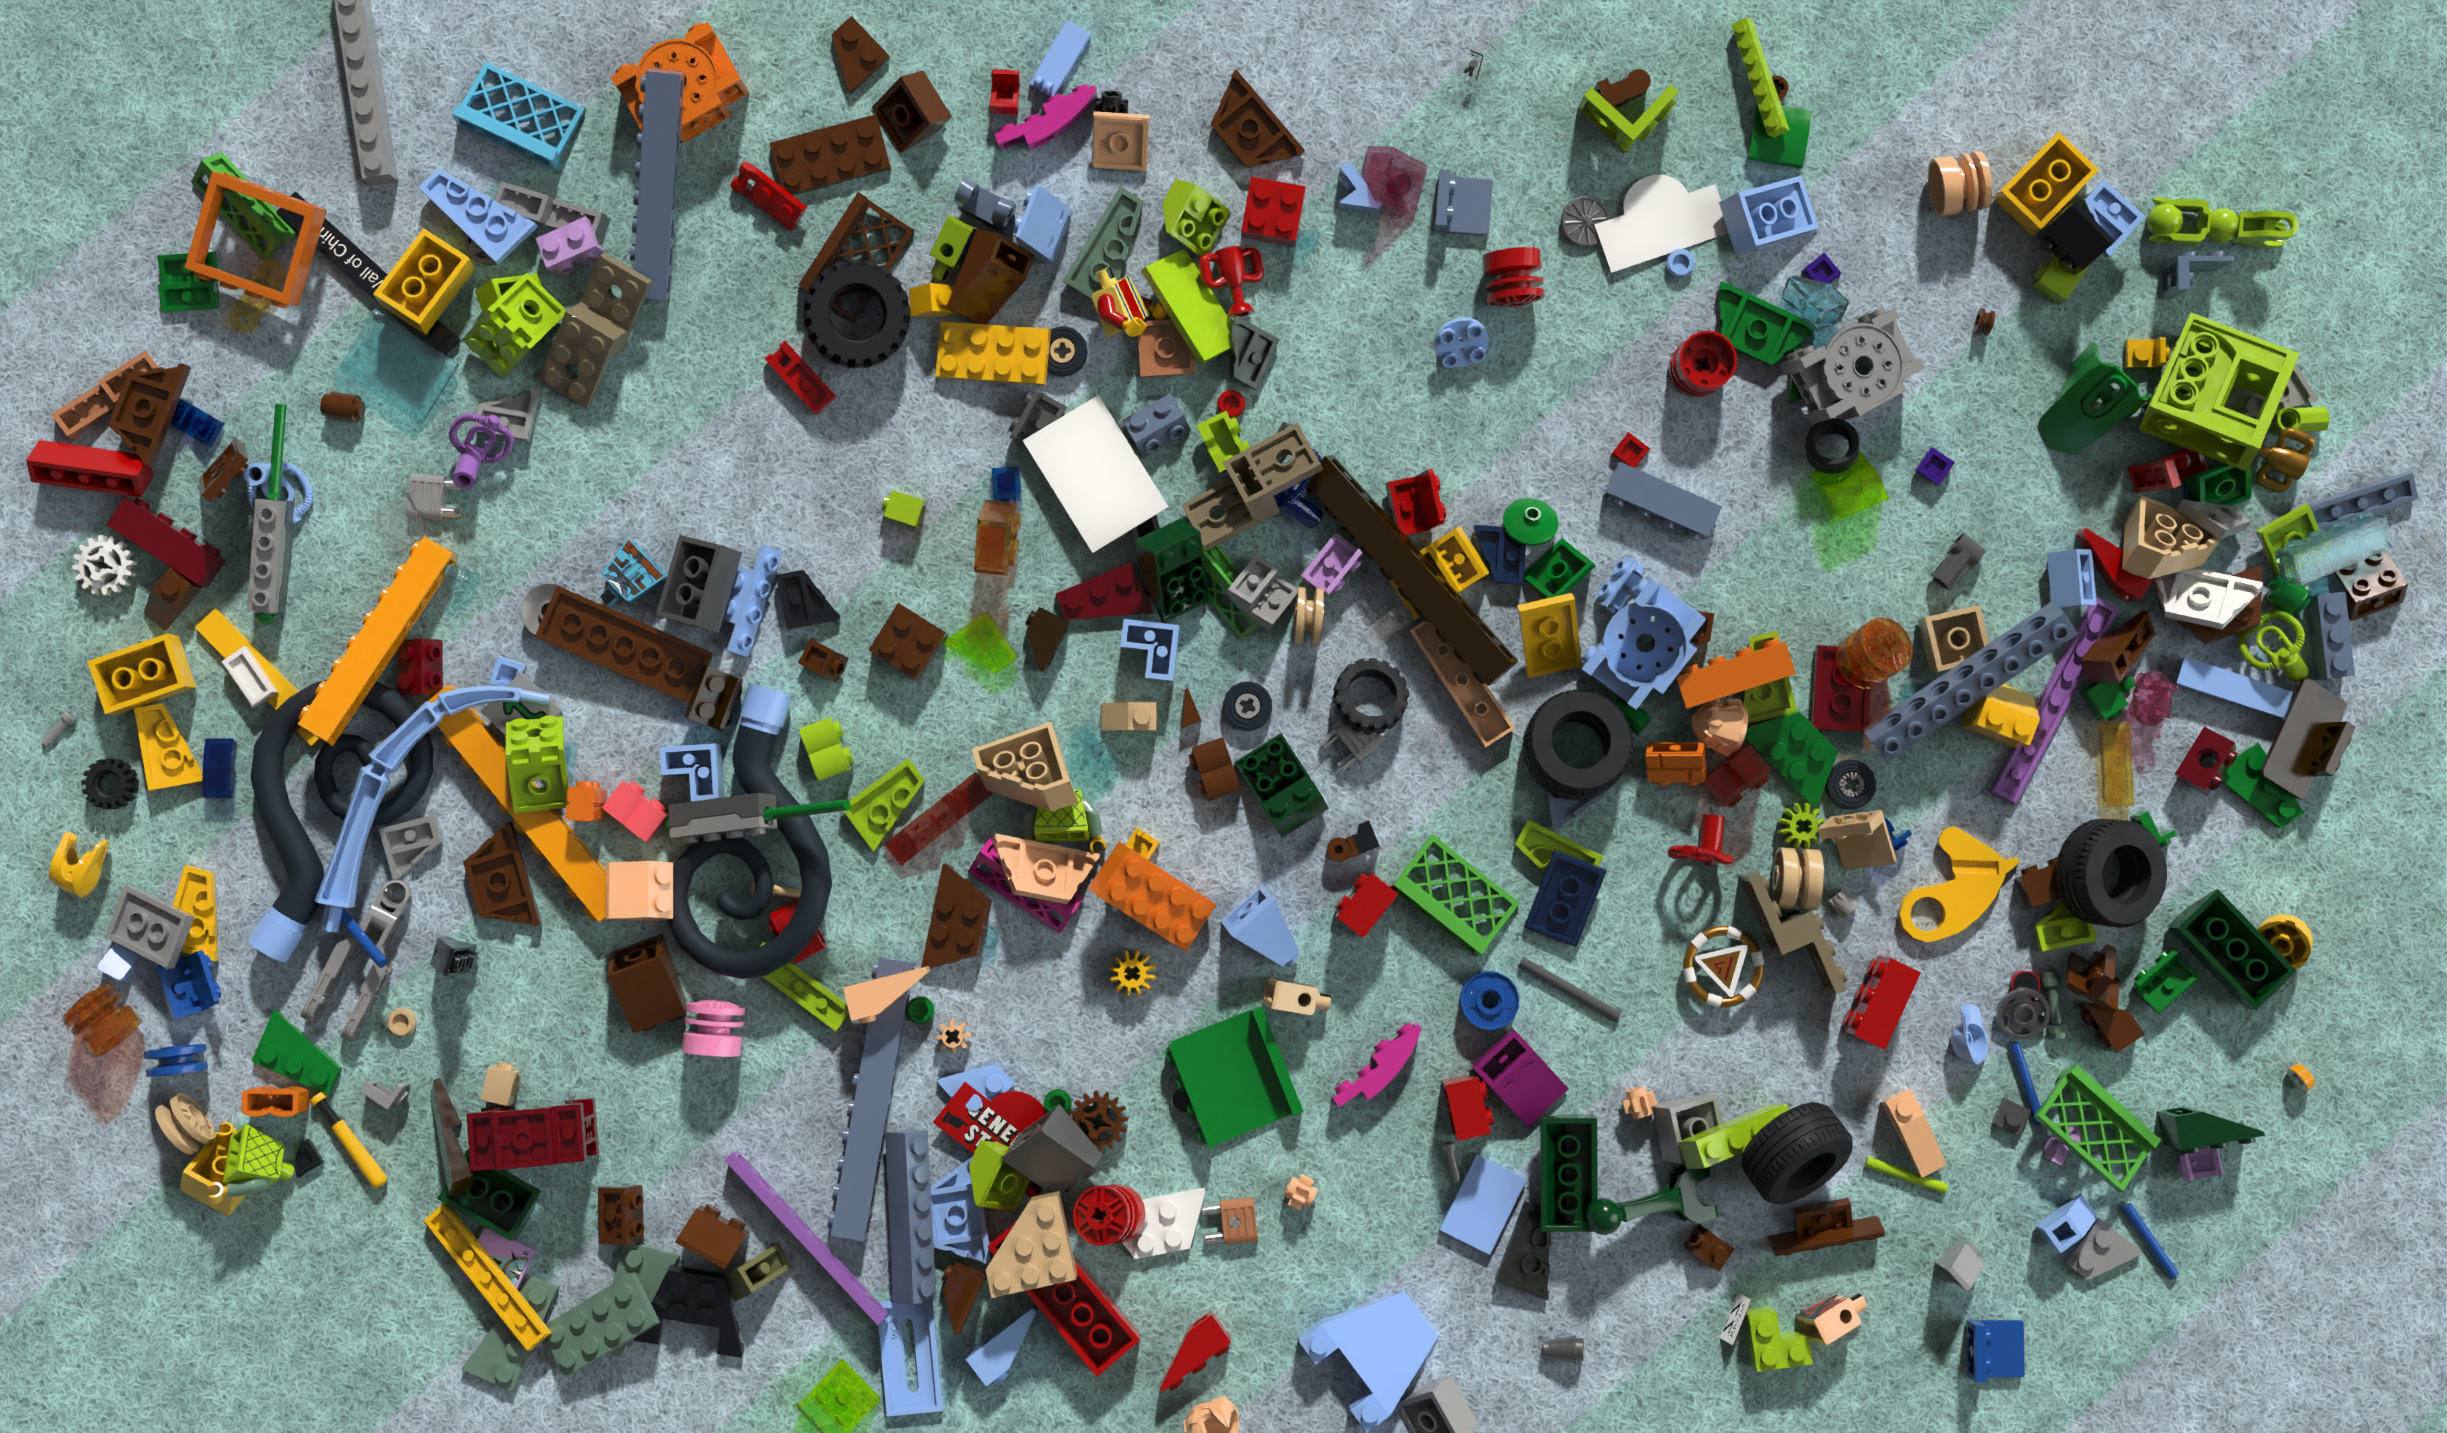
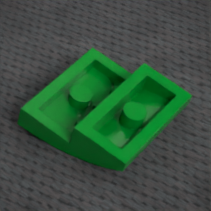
(1785, 149)
(180, 287)

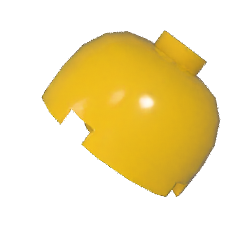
(2289, 937)

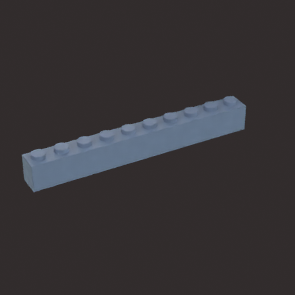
(869, 1112)

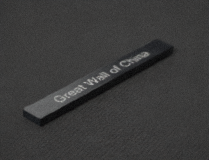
(365, 273)

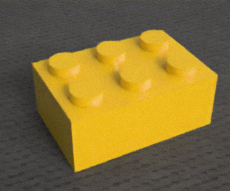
(2045, 184)
(424, 281)
(142, 674)

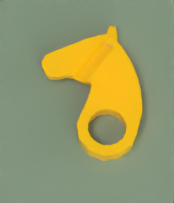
(1976, 881)

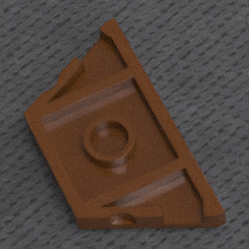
(1251, 127)
(147, 409)
(2247, 619)
(501, 879)
(956, 920)

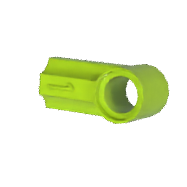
(2304, 419)

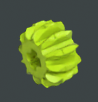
(1790, 826)

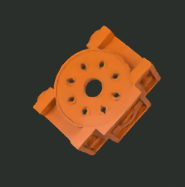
(717, 90)

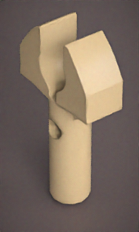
(781, 891)

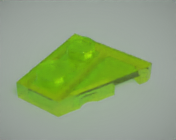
(984, 643)

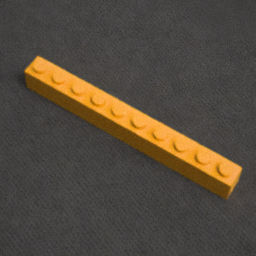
(546, 828)

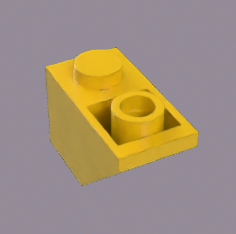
(931, 301)

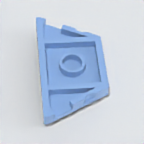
(956, 1219)

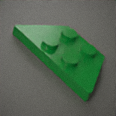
(1757, 326)
(1796, 752)

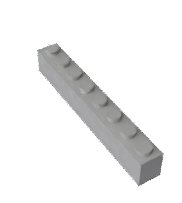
(366, 91)

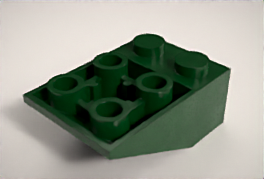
(1173, 568)
(1281, 785)
(2190, 1129)

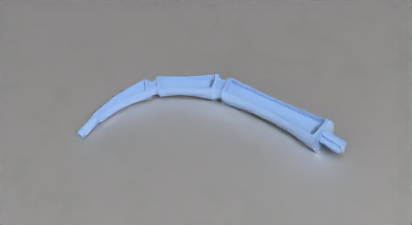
(341, 877)

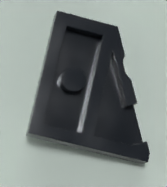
(803, 601)

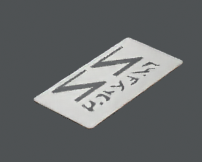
(1735, 1318)

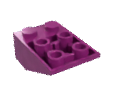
(1519, 1077)

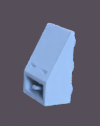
(1042, 224)

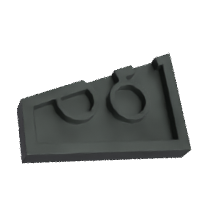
(1527, 1255)

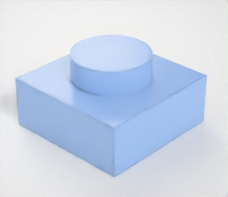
(505, 671)

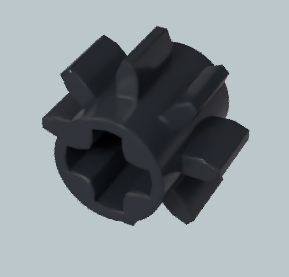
(1111, 102)

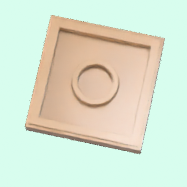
(1120, 141)

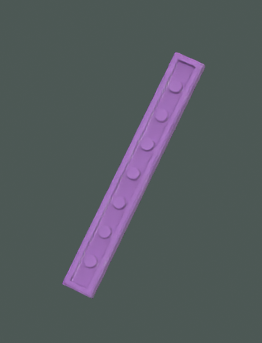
(2054, 701)
(807, 1237)

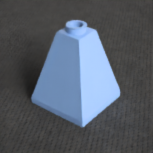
(1263, 928)

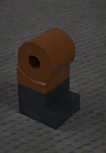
(1345, 848)

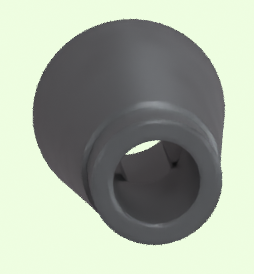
(1564, 1349)

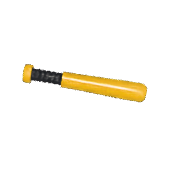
(353, 1146)

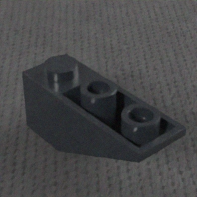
(453, 956)

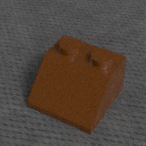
(911, 110)
(713, 1236)

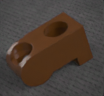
(1624, 90)

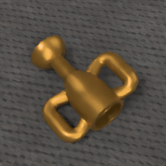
(2285, 459)

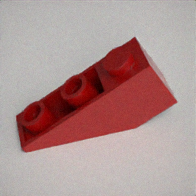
(1199, 1343)

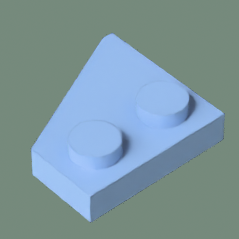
(2112, 213)

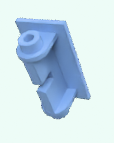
(1625, 573)

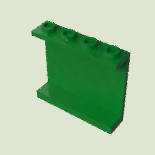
(1233, 1077)

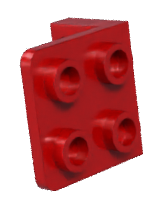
(1416, 503)

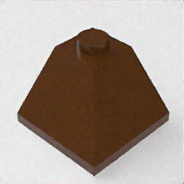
(961, 1291)

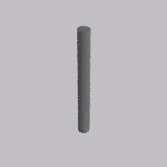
(1569, 989)

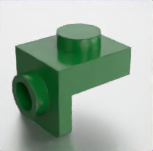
(2145, 819)

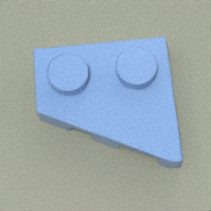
(986, 1080)

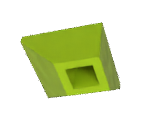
(1193, 216)

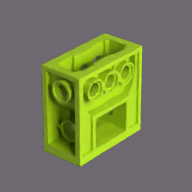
(2223, 360)

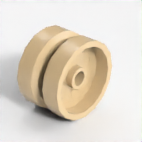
(1798, 878)

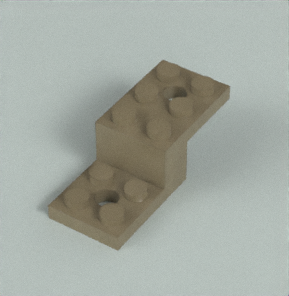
(595, 330)
(1251, 487)
(1793, 932)

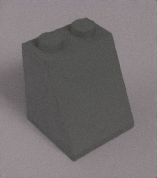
(1053, 1152)

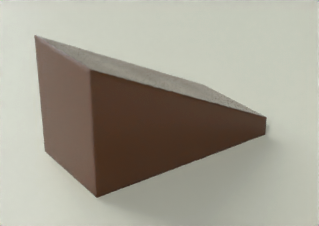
(1190, 712)

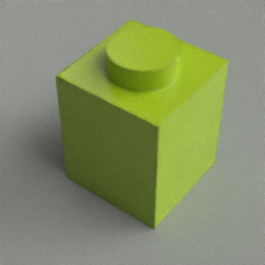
(903, 509)

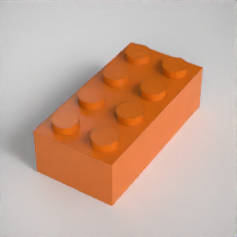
(1736, 674)
(1152, 896)

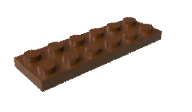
(622, 644)

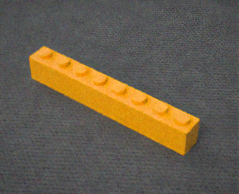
(377, 641)

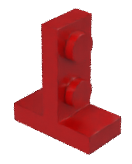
(2166, 471)

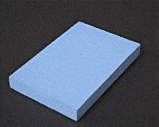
(1482, 1203)

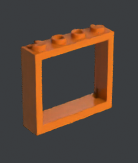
(302, 255)

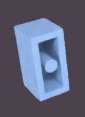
(2071, 578)

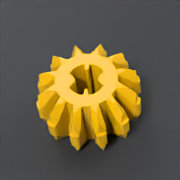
(1133, 982)

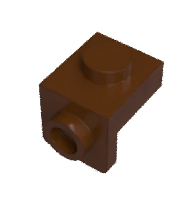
(1708, 1247)

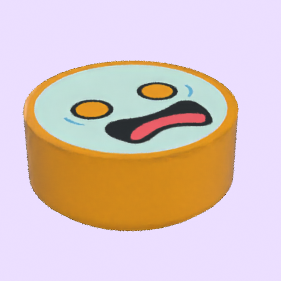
(2301, 1077)

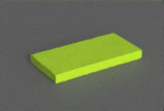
(1190, 305)

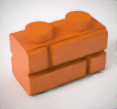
(1676, 762)
(586, 802)

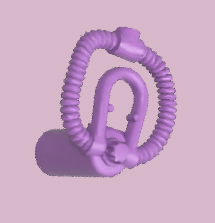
(471, 455)

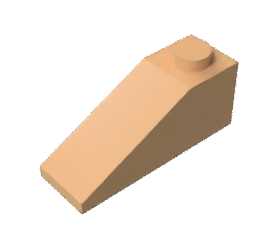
(876, 995)
(1914, 1132)

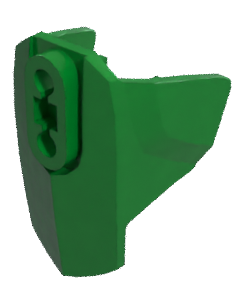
(2076, 416)

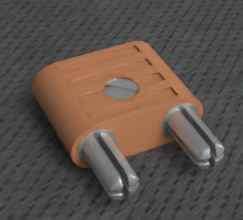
(1237, 1221)

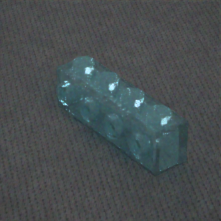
(2333, 548)

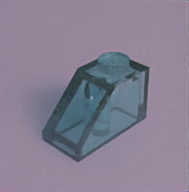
(1815, 301)

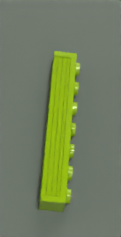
(1760, 77)

